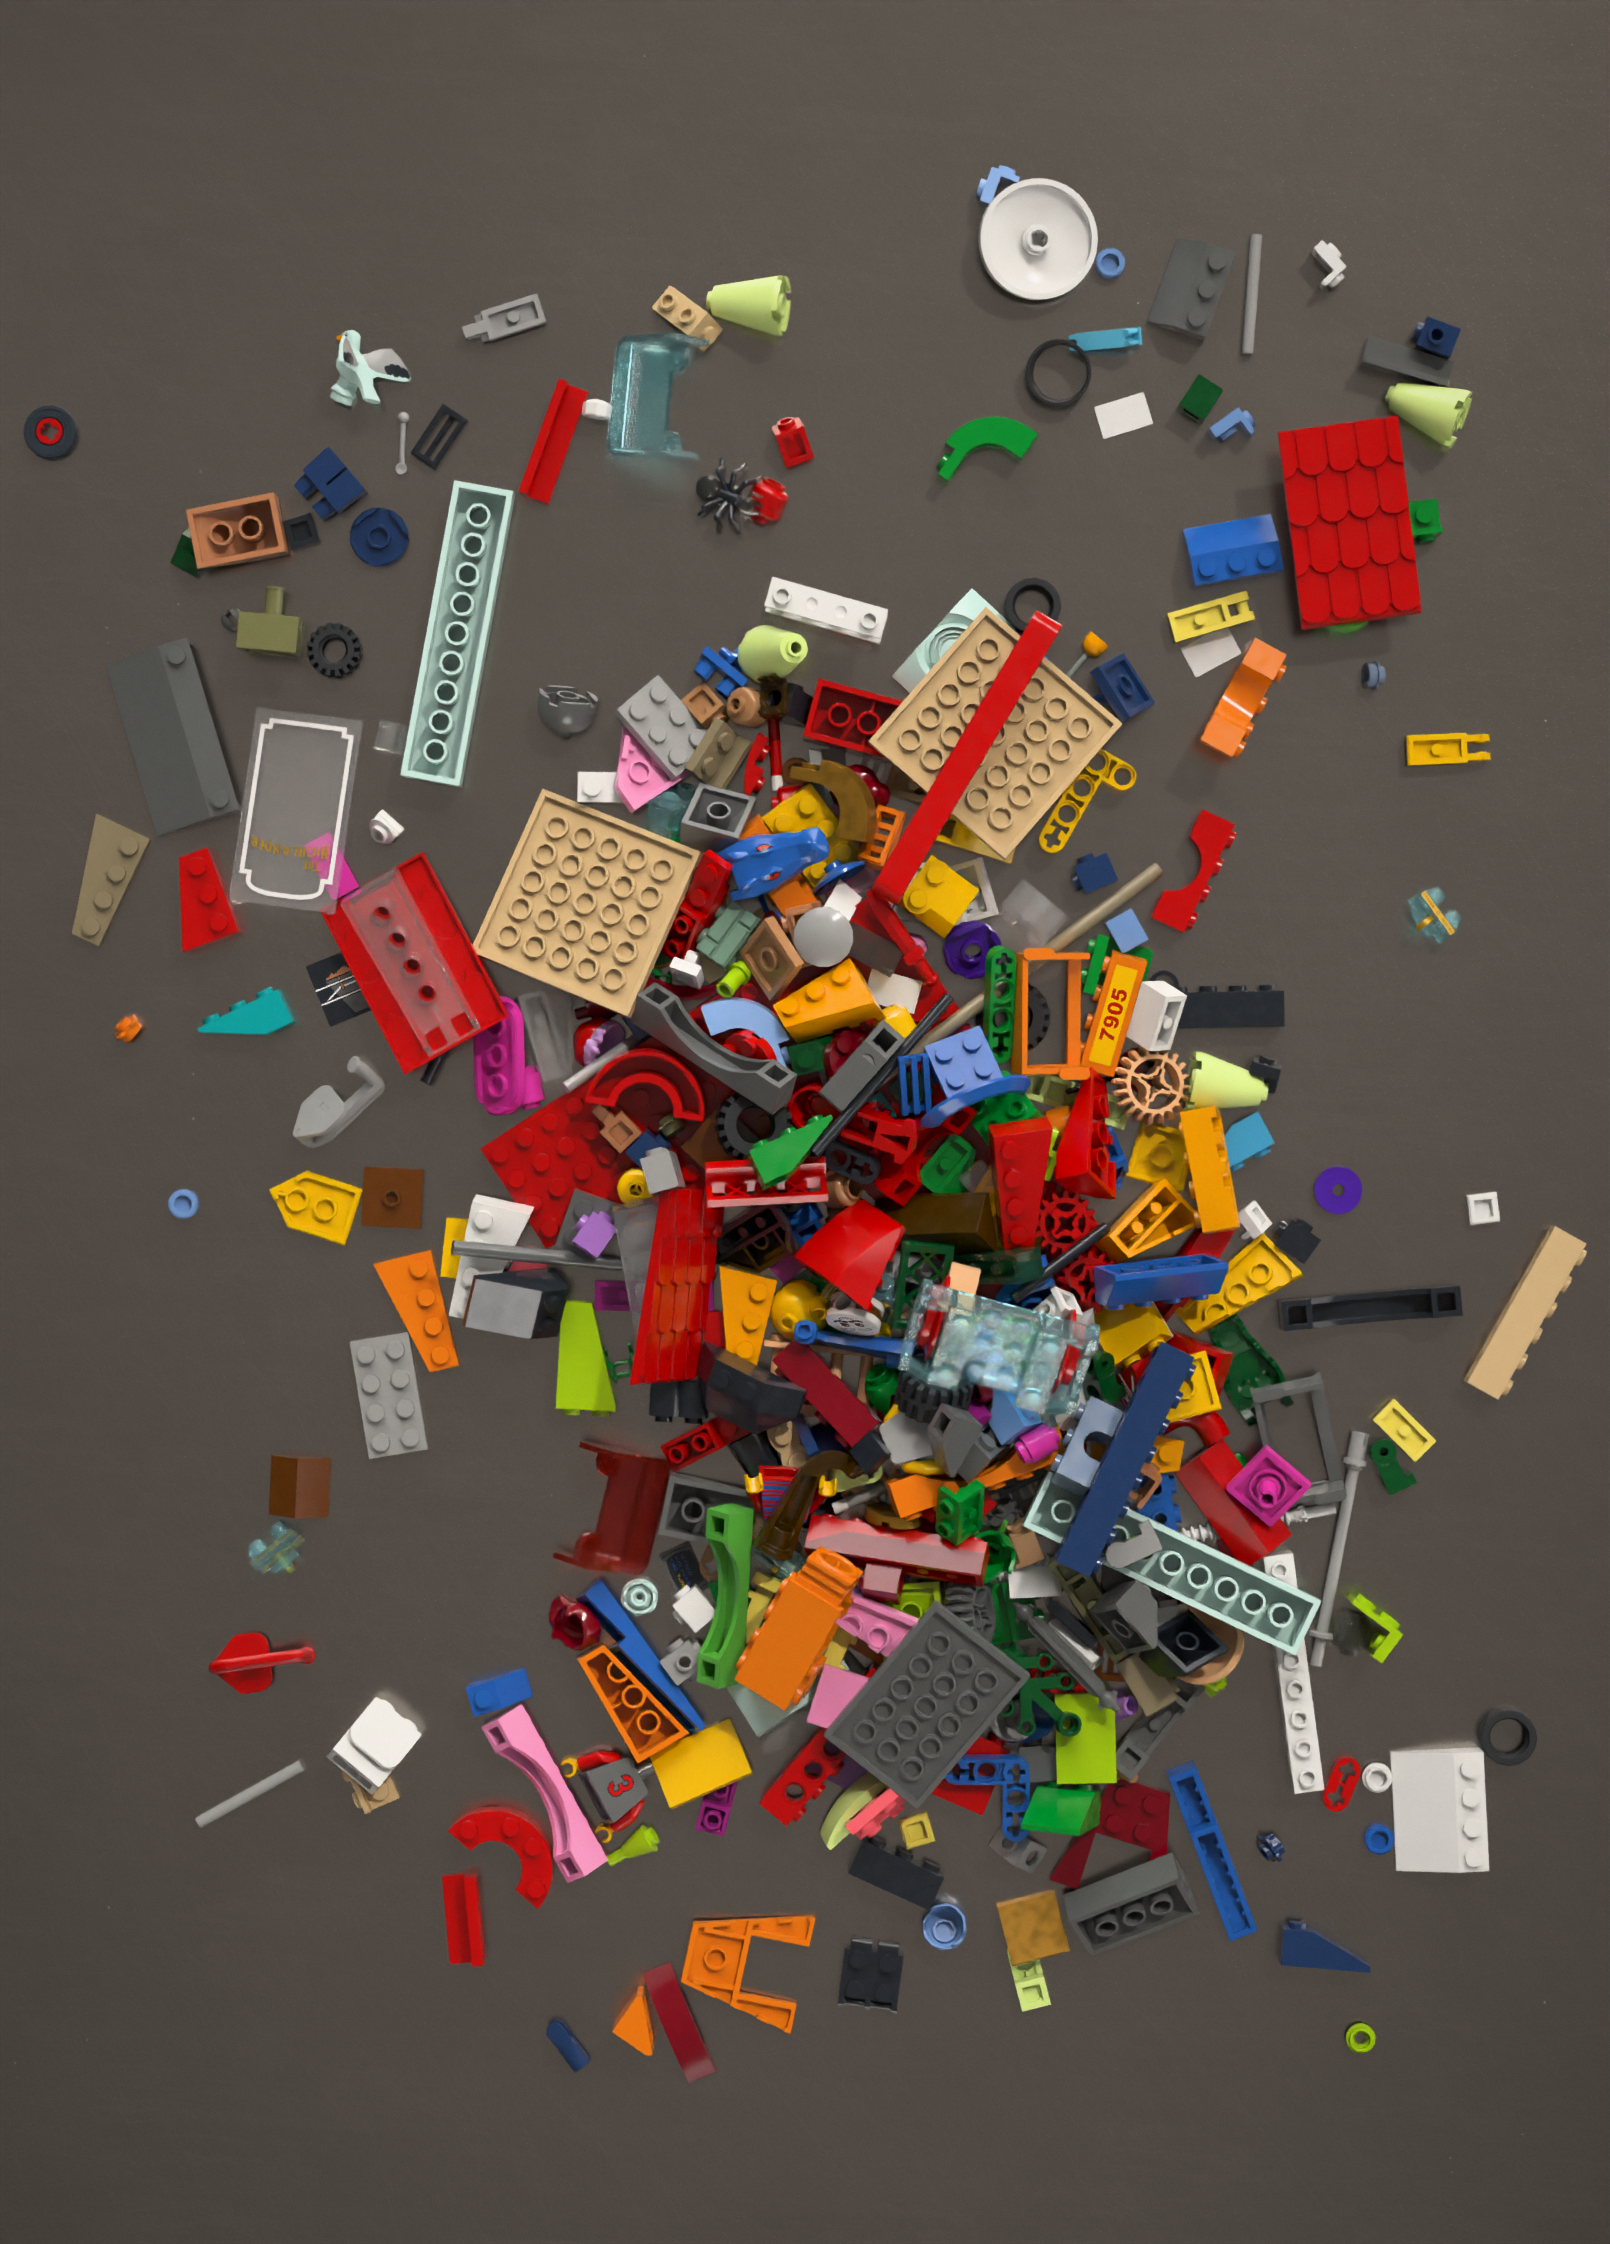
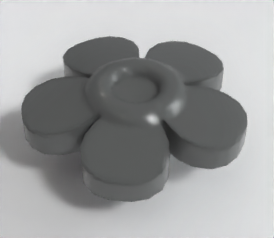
(1004, 1511)

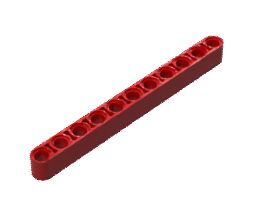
(966, 757)

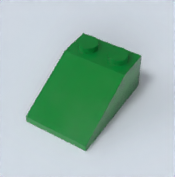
(1063, 1809)

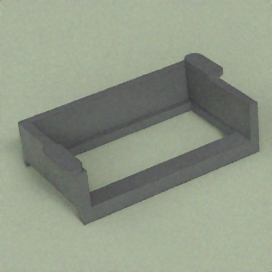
(1322, 1491)

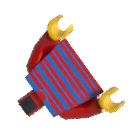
(773, 1481)

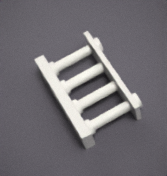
(826, 610)

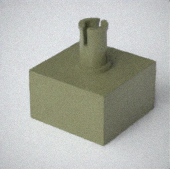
(271, 630)

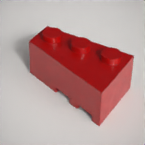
(205, 906)

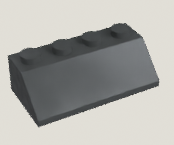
(1130, 1904)

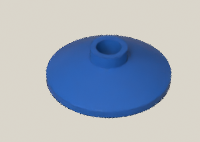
(837, 871)

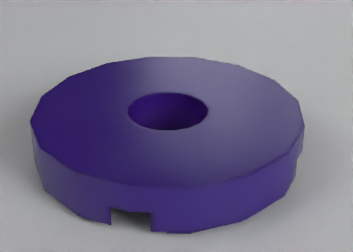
(960, 938)

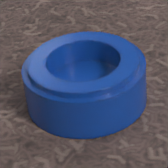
(1378, 1839)

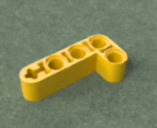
(1080, 803)

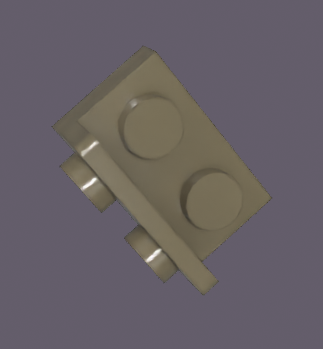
(718, 755)

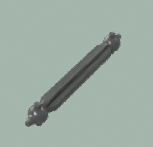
(1066, 1656)

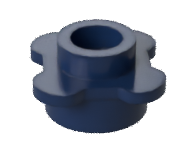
(1271, 1847)

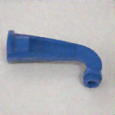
(882, 1347)

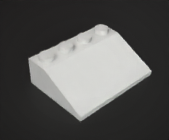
(1439, 1810)

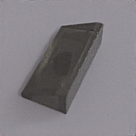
(874, 950)

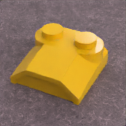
(938, 896)

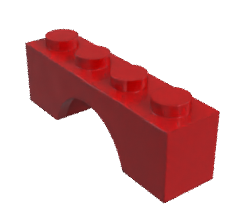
(1210, 837)
(903, 1180)

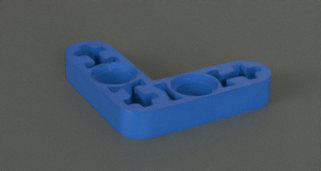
(1001, 1776)

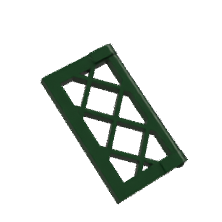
(922, 1248)

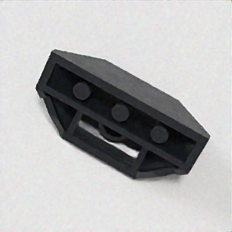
(756, 1238)
(745, 1391)

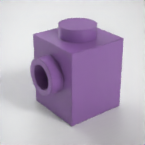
(594, 1233)

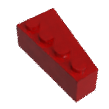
(1018, 1173)

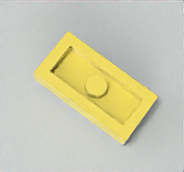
(1404, 1430)

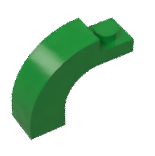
(985, 432)

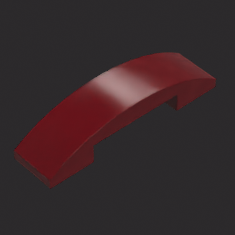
(678, 2022)

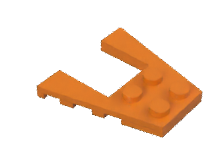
(719, 1954)

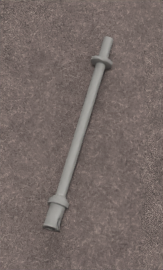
(1354, 1463)

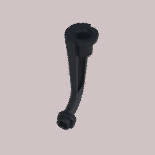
(757, 1450)

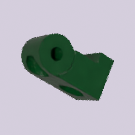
(1101, 1379)
(1383, 1456)

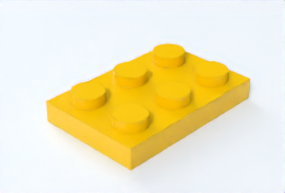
(809, 810)

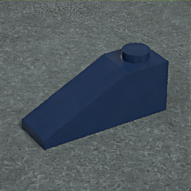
(1309, 1948)

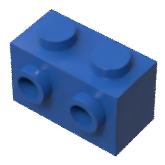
(1160, 1504)

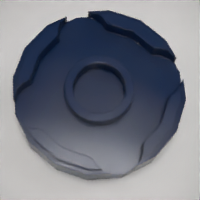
(379, 537)

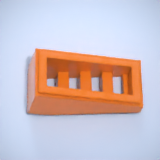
(890, 841)

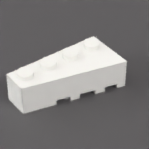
(492, 1223)

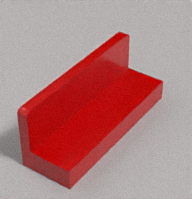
(463, 1918)

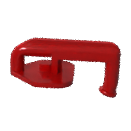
(248, 1662)

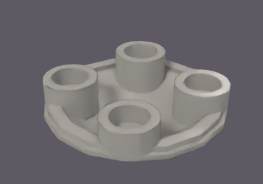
(823, 936)

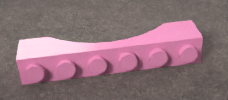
(574, 1843)

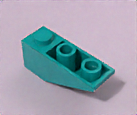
(260, 1016)

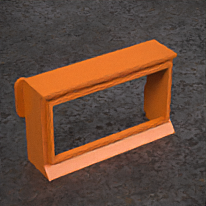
(1071, 1069)

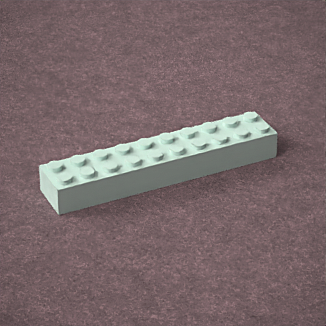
(458, 634)
(1192, 1573)

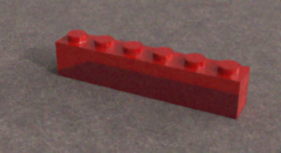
(913, 1549)

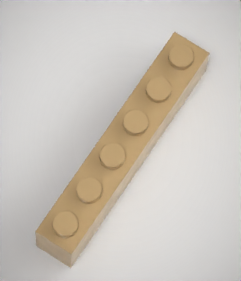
(1525, 1312)

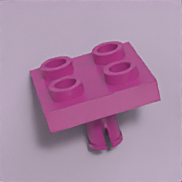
(1268, 1485)

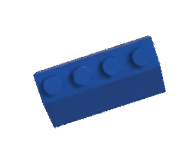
(1158, 1280)

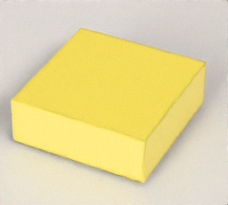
(916, 1830)

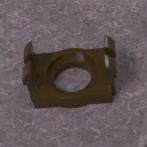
(767, 688)

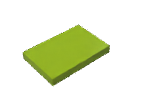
(1092, 1752)

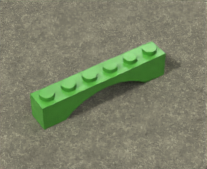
(730, 1537)

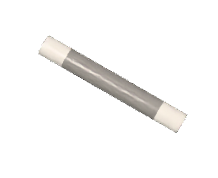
(860, 1498)

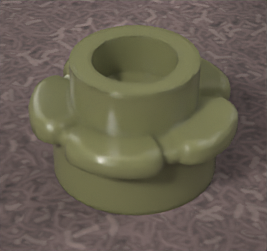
(671, 1126)

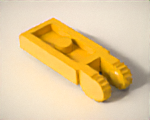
(1443, 749)

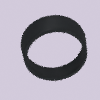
(1030, 369)

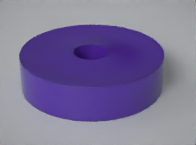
(1324, 1190)

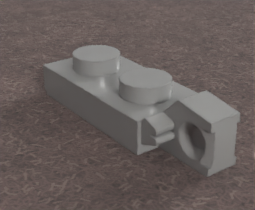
(506, 319)

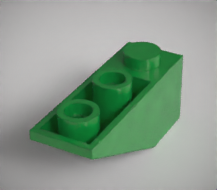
(781, 1158)

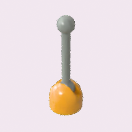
(1093, 647)

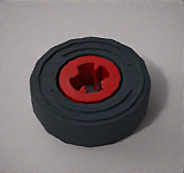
(60, 420)

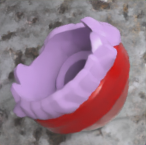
(596, 1038)

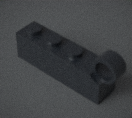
(1230, 1009)

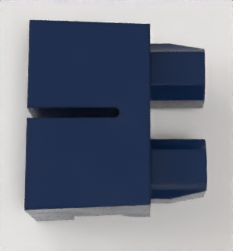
(333, 480)

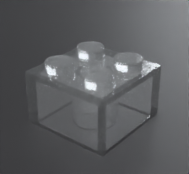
(1032, 913)

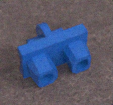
(712, 662)

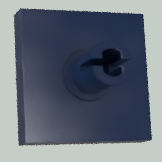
(1121, 688)

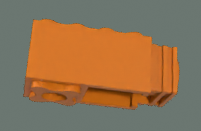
(798, 1628)

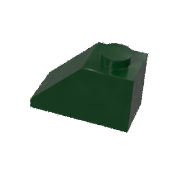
(808, 1055)

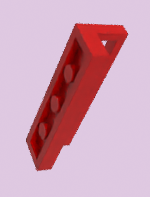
(553, 442)
(738, 1177)

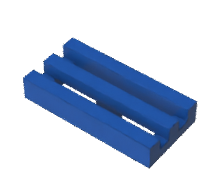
(916, 1107)

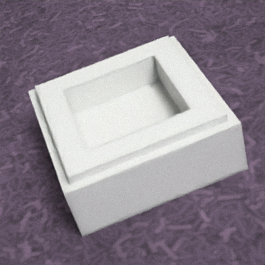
(1482, 1208)

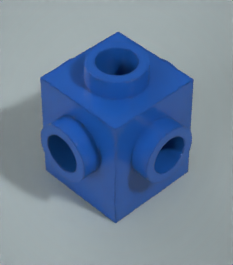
(805, 1217)

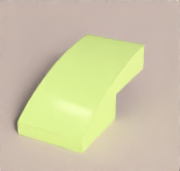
(1030, 1985)

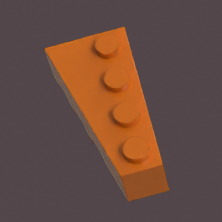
(795, 890)

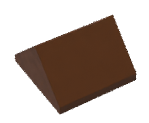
(299, 1486)

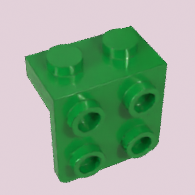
(1098, 949)
(1002, 1109)

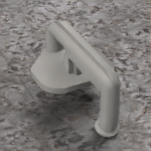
(326, 1115)

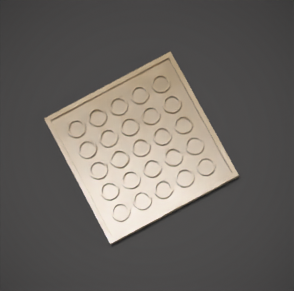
(1033, 758)
(586, 903)

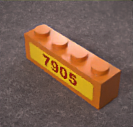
(1112, 1013)

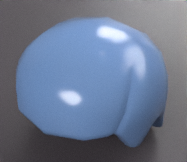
(944, 1927)

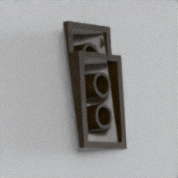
(945, 1219)

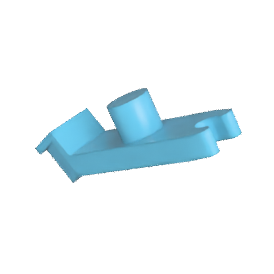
(1108, 339)

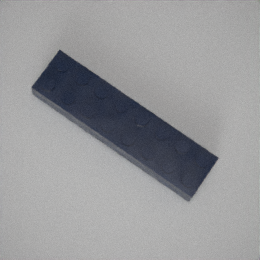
(1124, 1458)

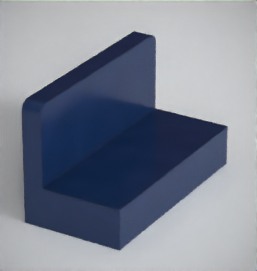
(818, 1437)

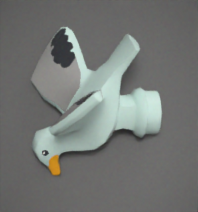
(361, 369)

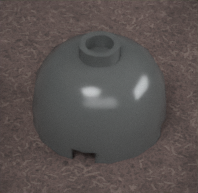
(565, 710)

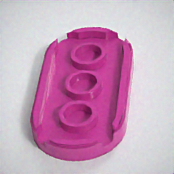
(501, 1063)

